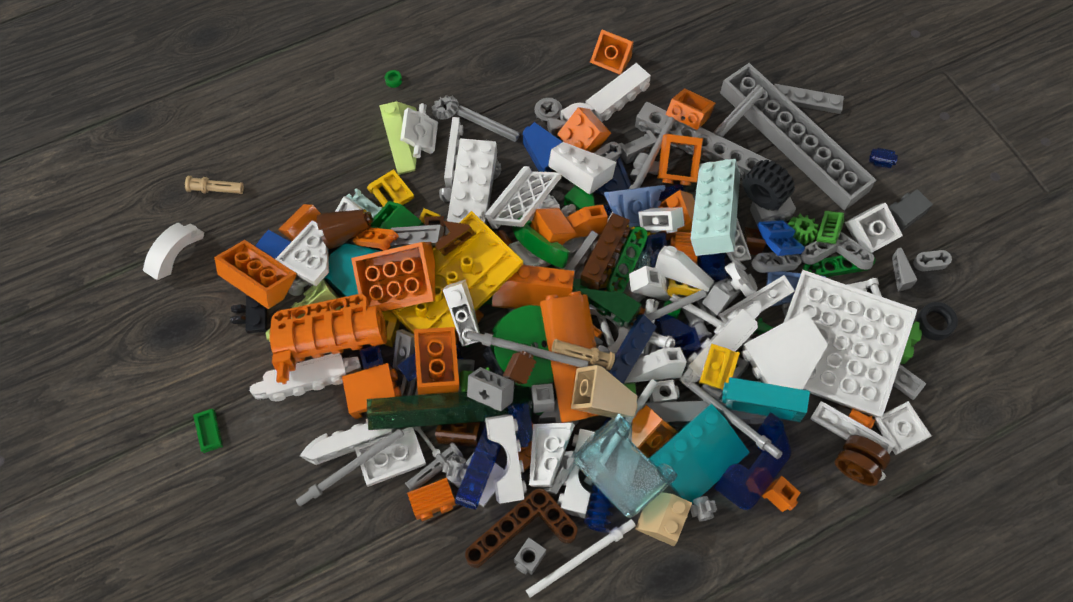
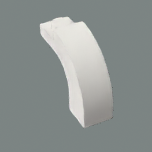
(166, 248)

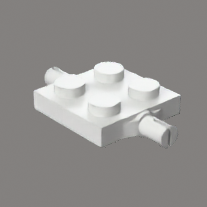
(419, 130)

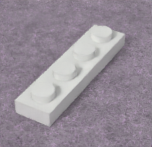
(456, 131)
(766, 297)
(846, 426)

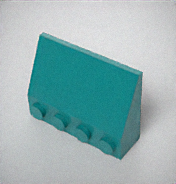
(700, 453)

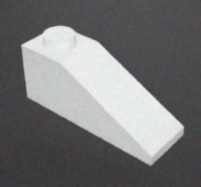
(679, 267)

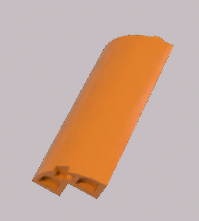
(569, 322)

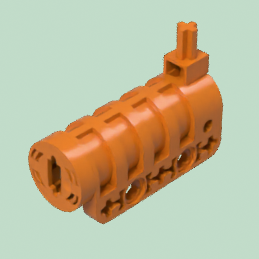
(323, 331)

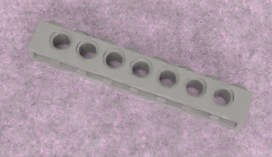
(712, 143)

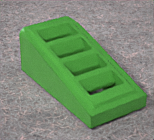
(830, 217)

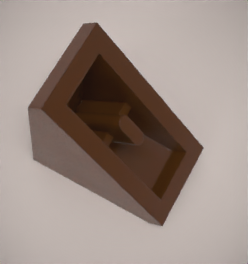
(754, 240)

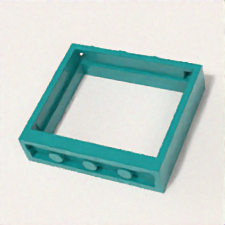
(765, 398)

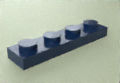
(632, 348)

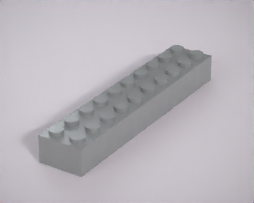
(799, 138)

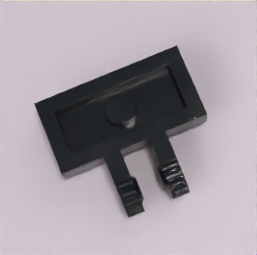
(255, 316)

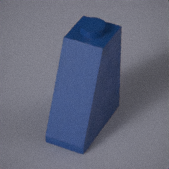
(539, 145)

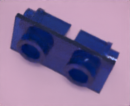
(525, 429)

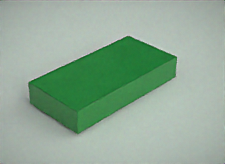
(207, 430)

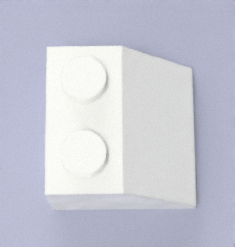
(874, 228)

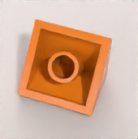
(612, 52)
(299, 221)
(552, 225)

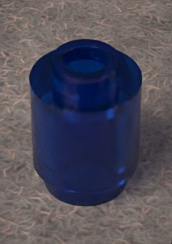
(883, 157)

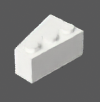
(581, 166)

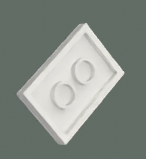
(392, 461)

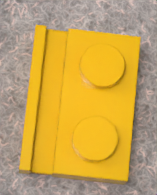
(718, 366)

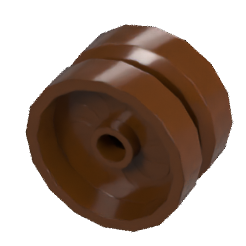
(862, 460)

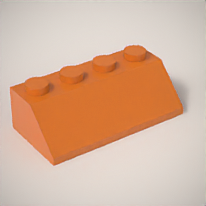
(255, 273)
(531, 286)

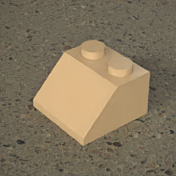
(664, 518)

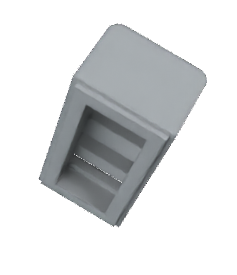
(903, 272)

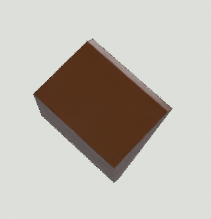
(460, 434)

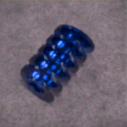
(598, 511)

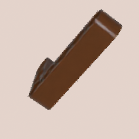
(519, 524)

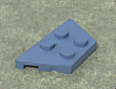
(632, 201)

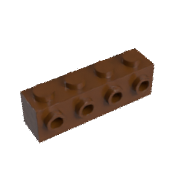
(604, 252)

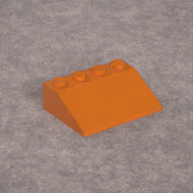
(397, 276)

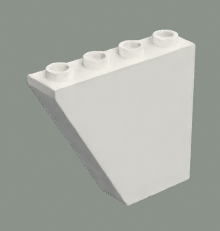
(786, 352)

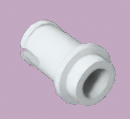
(662, 341)

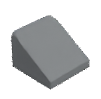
(555, 125)

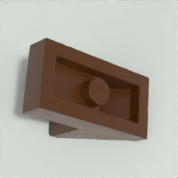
(458, 234)

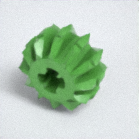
(804, 229)

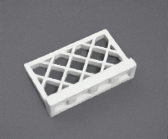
(518, 191)

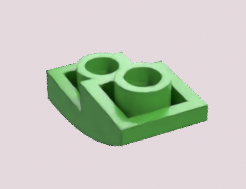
(914, 337)

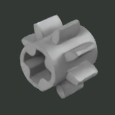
(455, 468)
(703, 508)

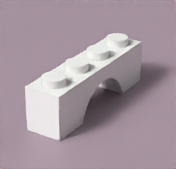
(509, 484)
(575, 498)

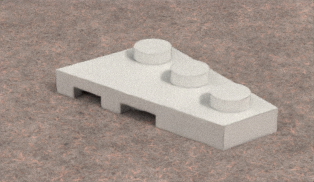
(547, 451)

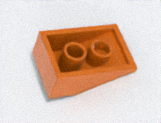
(436, 360)

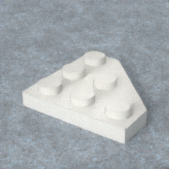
(307, 255)

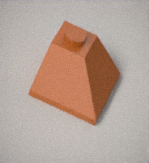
(650, 431)

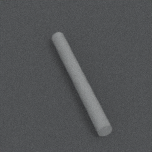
(676, 305)

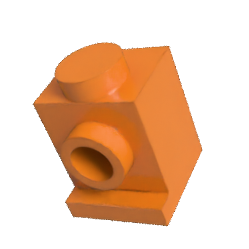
(782, 494)

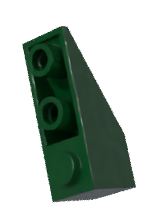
(615, 305)

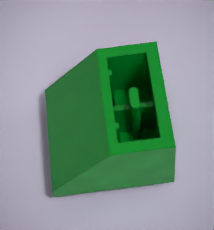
(394, 216)

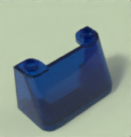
(747, 486)

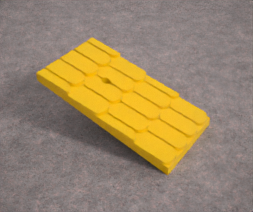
(480, 261)

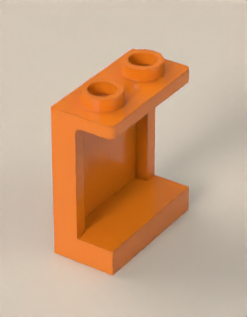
(369, 384)

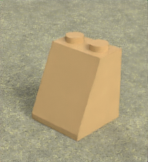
(602, 393)

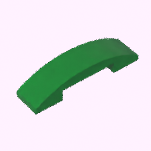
(539, 246)

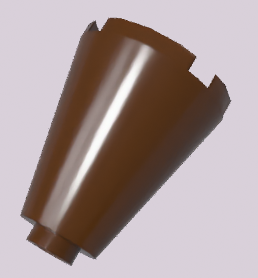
(342, 226)

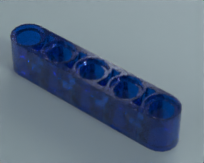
(478, 472)

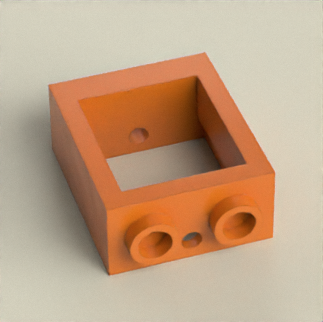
(684, 104)
(667, 139)

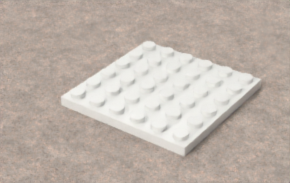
(863, 341)

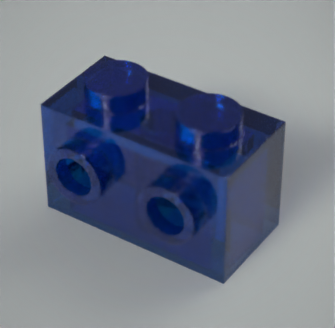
(713, 265)

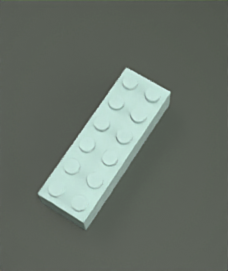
(715, 207)

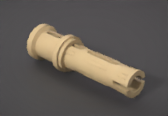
(206, 185)
(592, 355)

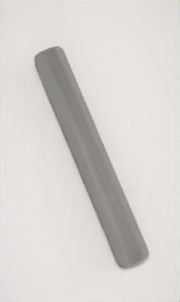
(739, 111)
(488, 123)

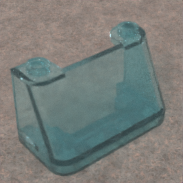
(622, 468)

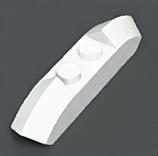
(341, 443)

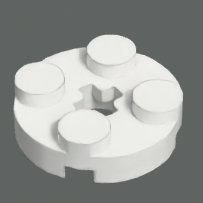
(740, 278)

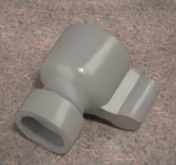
(638, 164)

